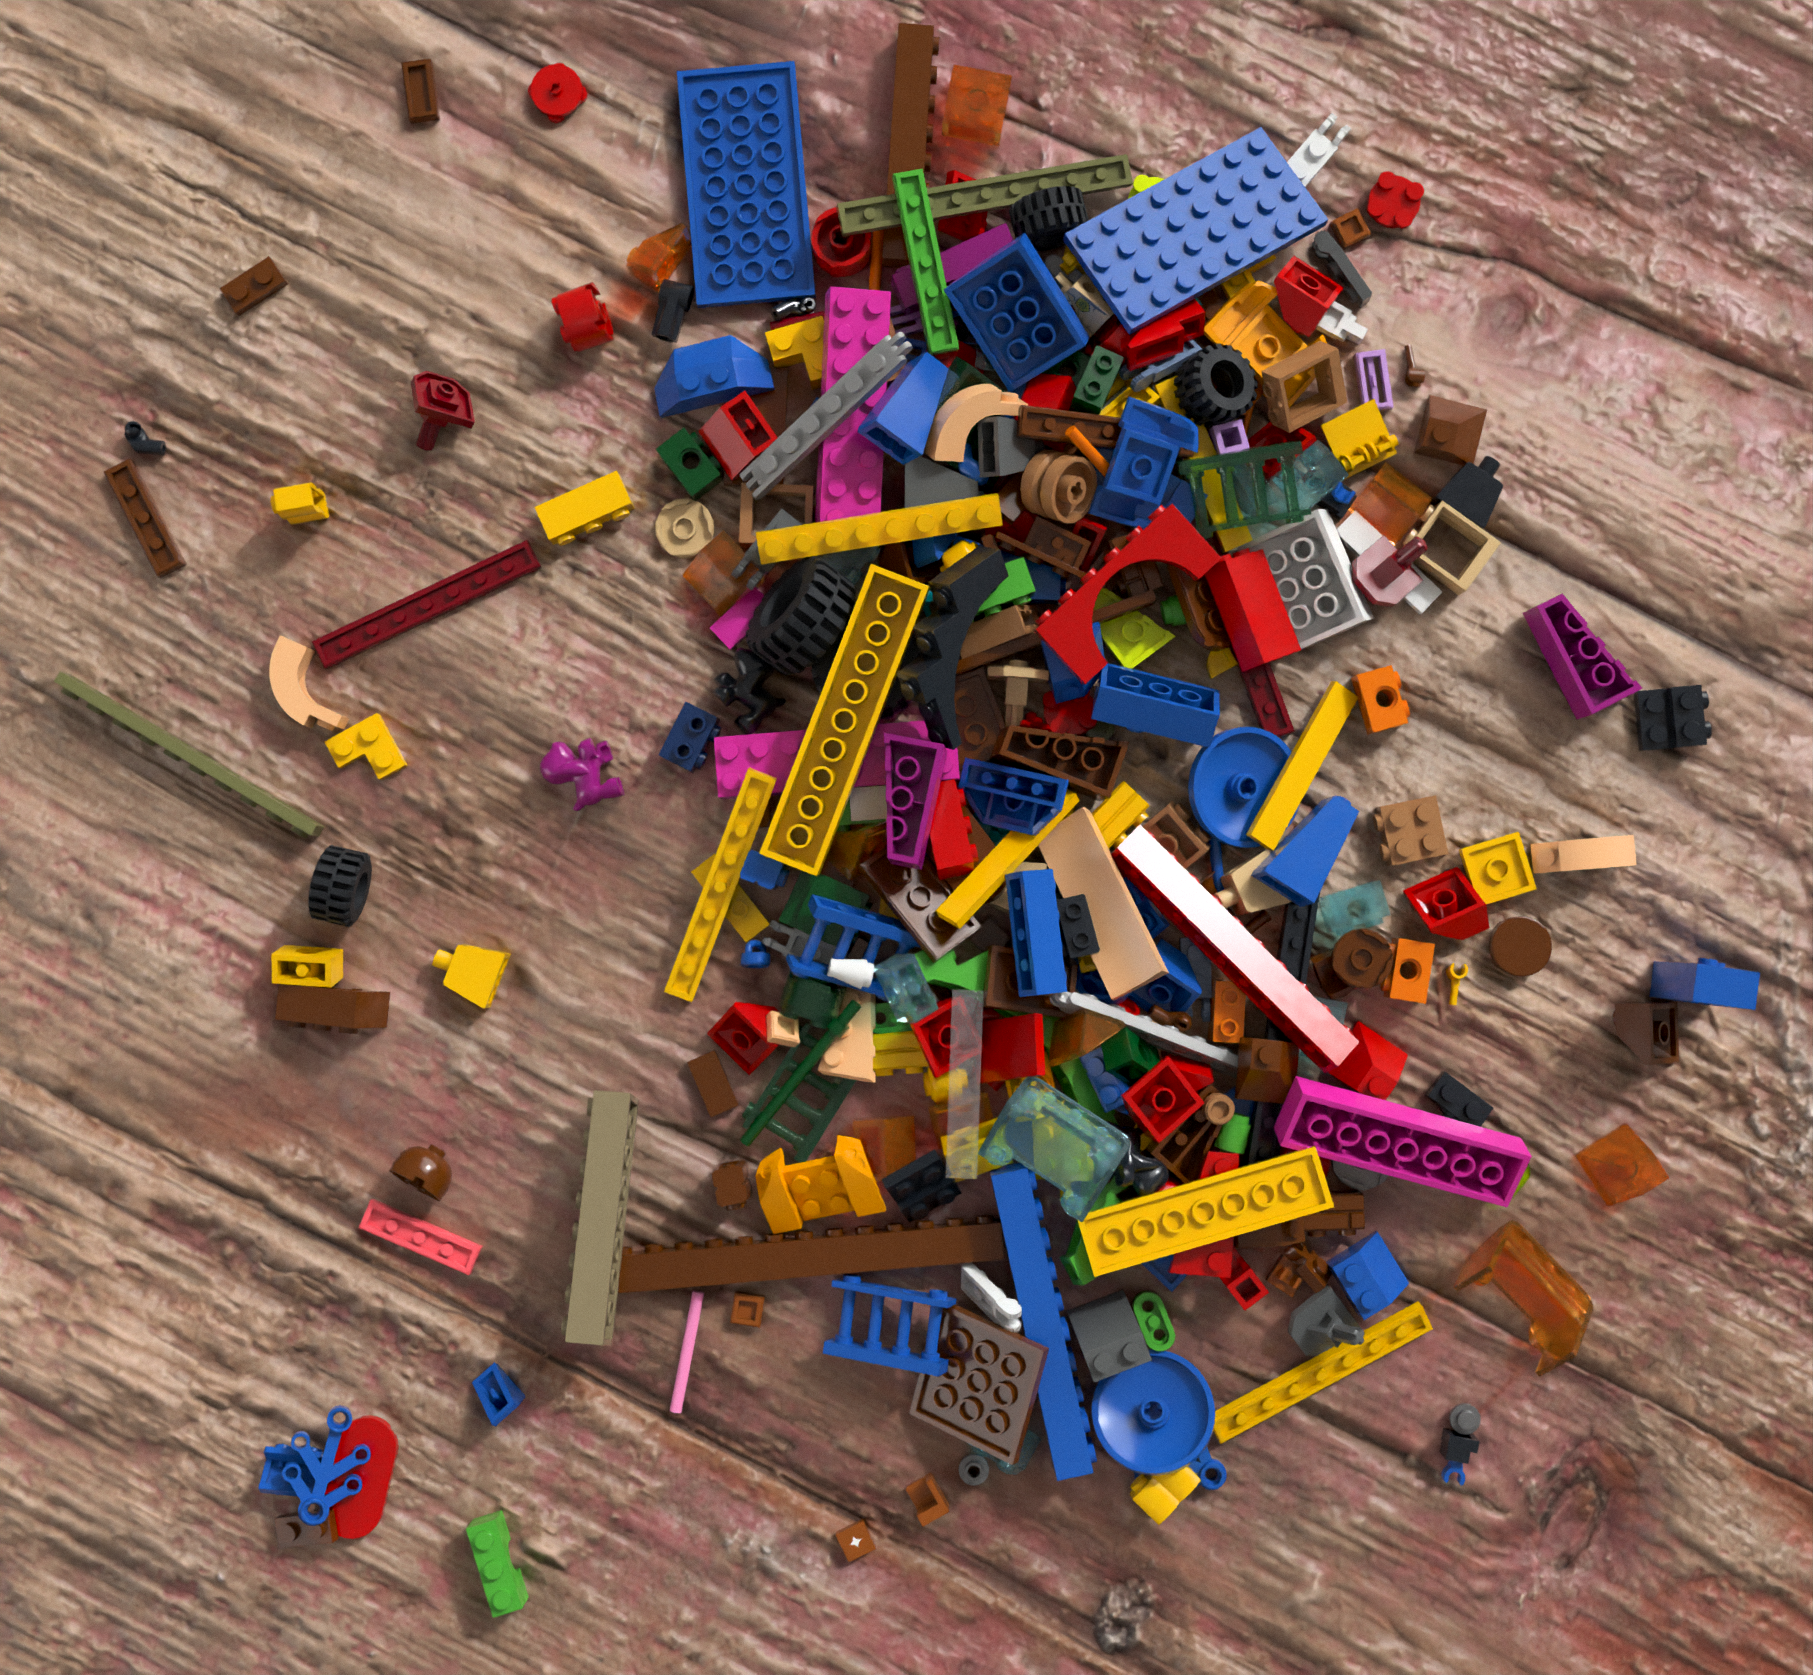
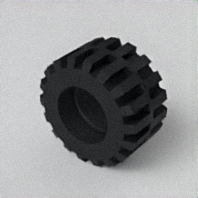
(1048, 215)
(1230, 374)
(340, 886)

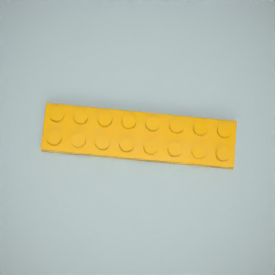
(1205, 1211)

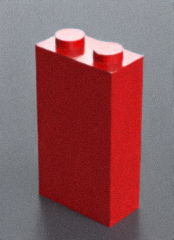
(1252, 608)

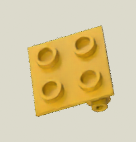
(1359, 438)

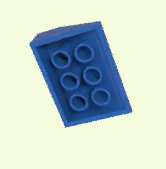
(1017, 313)

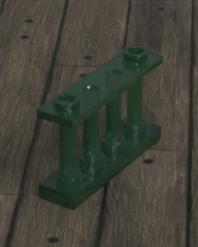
(1254, 459)
(818, 1118)

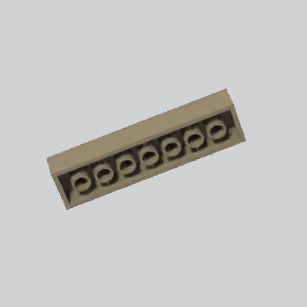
(601, 1218)

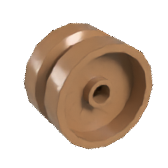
(1058, 486)

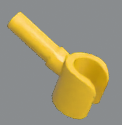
(1455, 981)

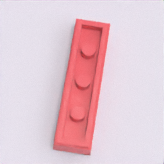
(420, 1236)

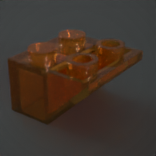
(886, 1142)

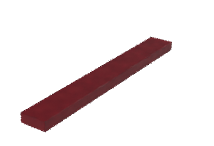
(426, 604)
(1261, 685)

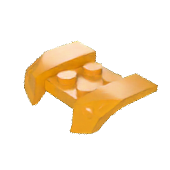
(1260, 335)
(817, 1187)

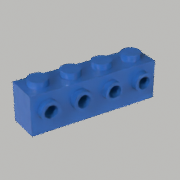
(1036, 932)

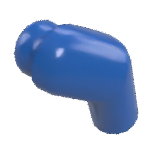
(970, 467)

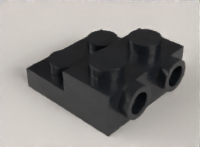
(1672, 718)
(921, 1186)

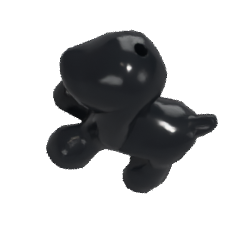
(748, 690)
(1143, 1172)

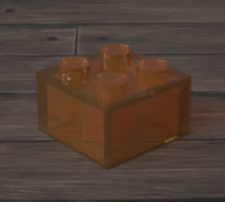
(976, 105)

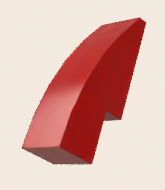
(1166, 335)

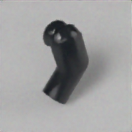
(793, 307)
(140, 441)

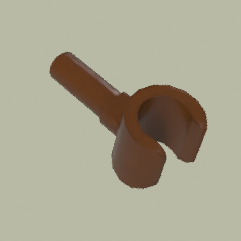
(1413, 376)

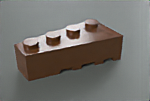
(1086, 762)

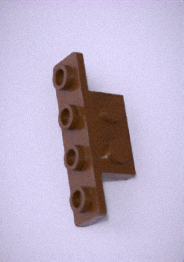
(1052, 545)

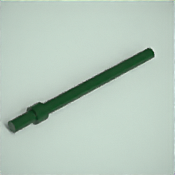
(836, 1028)

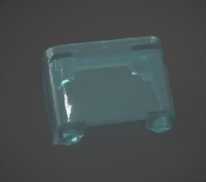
(1058, 1143)

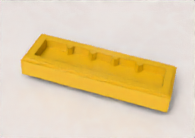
(741, 911)

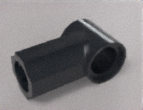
(673, 302)

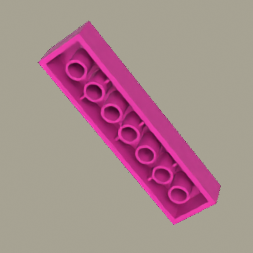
(847, 461)
(777, 752)
(1402, 1141)

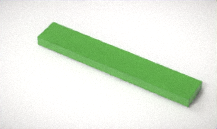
(925, 262)

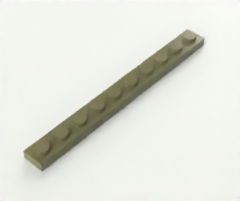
(987, 193)
(198, 761)

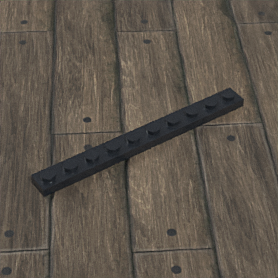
(1294, 952)

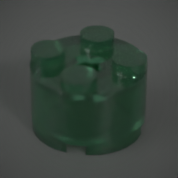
(811, 999)

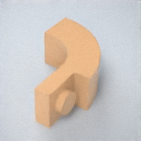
(1583, 854)

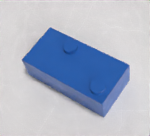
(1156, 705)
(1705, 984)

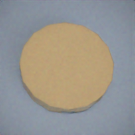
(684, 528)

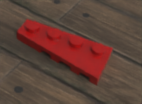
(1216, 1257)

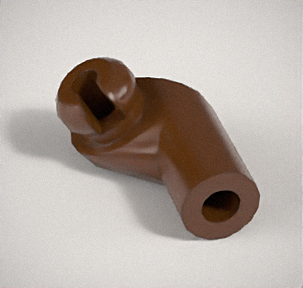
(1175, 1018)

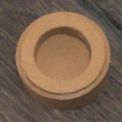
(1218, 1108)

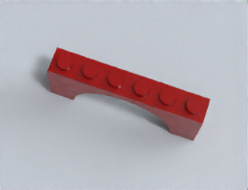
(1165, 540)

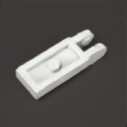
(1316, 151)
(990, 1298)

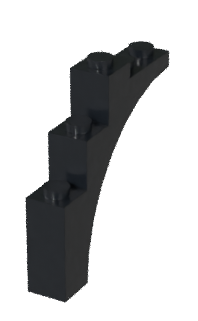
(940, 637)

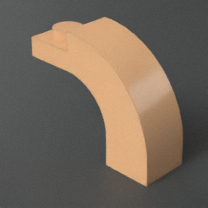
(961, 413)
(287, 679)

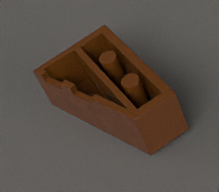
(332, 1007)
(1187, 1145)

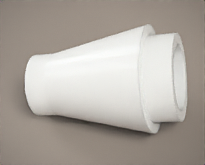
(852, 971)

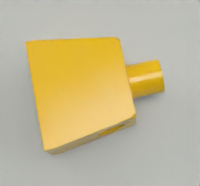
(473, 972)

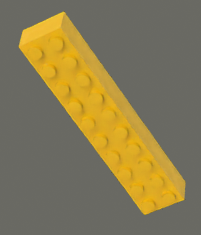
(844, 720)

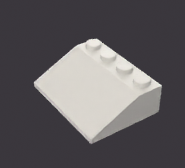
(1313, 578)

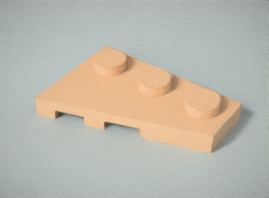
(854, 1052)

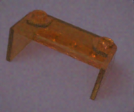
(1537, 1287)

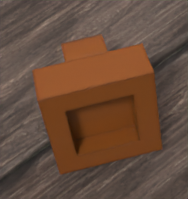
(1285, 1276)

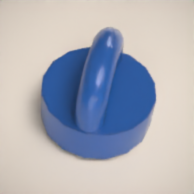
(755, 960)

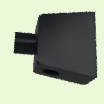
(1473, 491)

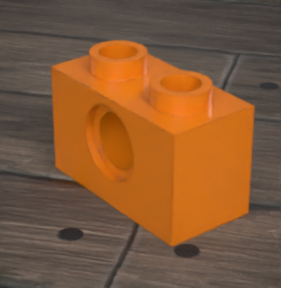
(1374, 716)
(1416, 985)
(1226, 1012)

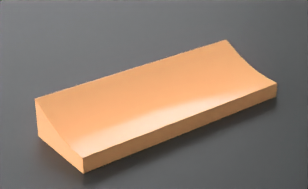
(1086, 867)

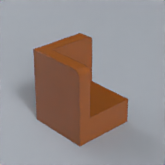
(927, 1499)

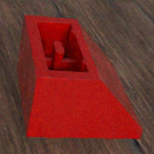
(737, 434)

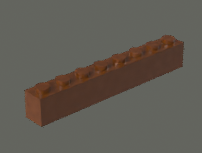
(910, 119)

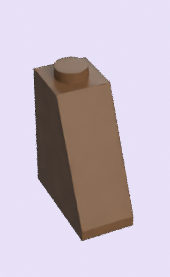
(1000, 629)

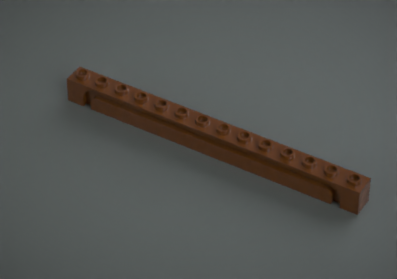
(811, 1254)

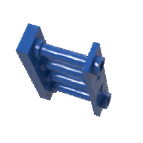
(852, 921)
(872, 1349)

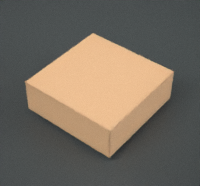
(782, 1029)

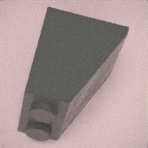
(932, 483)
(1109, 1335)

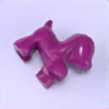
(563, 766)

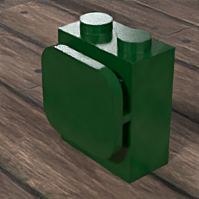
(799, 915)

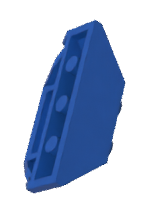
(710, 375)
(1012, 796)

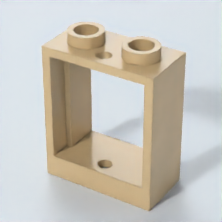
(1486, 543)

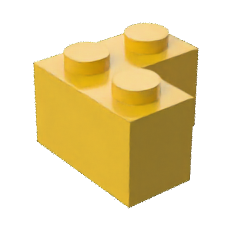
(799, 344)

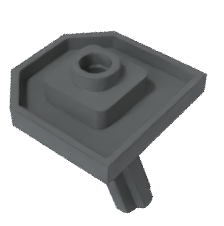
(1323, 1324)

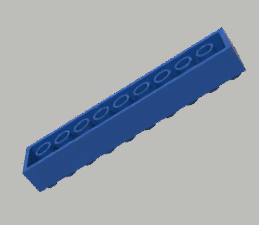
(1040, 1303)

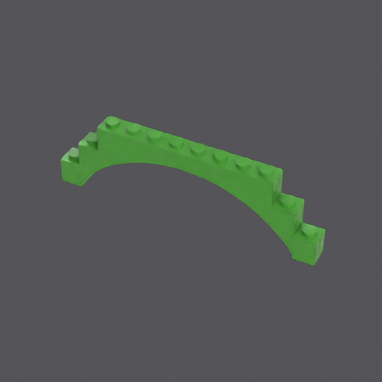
(1069, 1074)

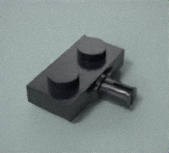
(1458, 1101)

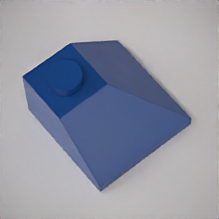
(1061, 680)
(1174, 990)

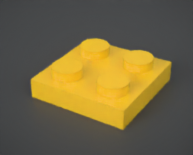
(1498, 868)

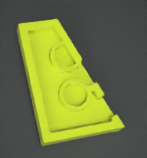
(1132, 635)

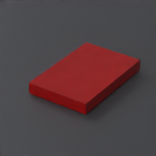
(1012, 1048)

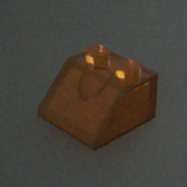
(712, 573)

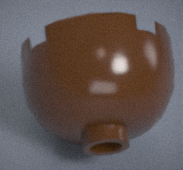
(424, 1170)

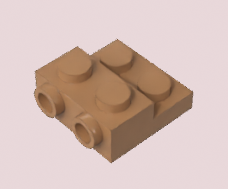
(1410, 831)
(1178, 834)

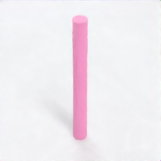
(686, 1351)

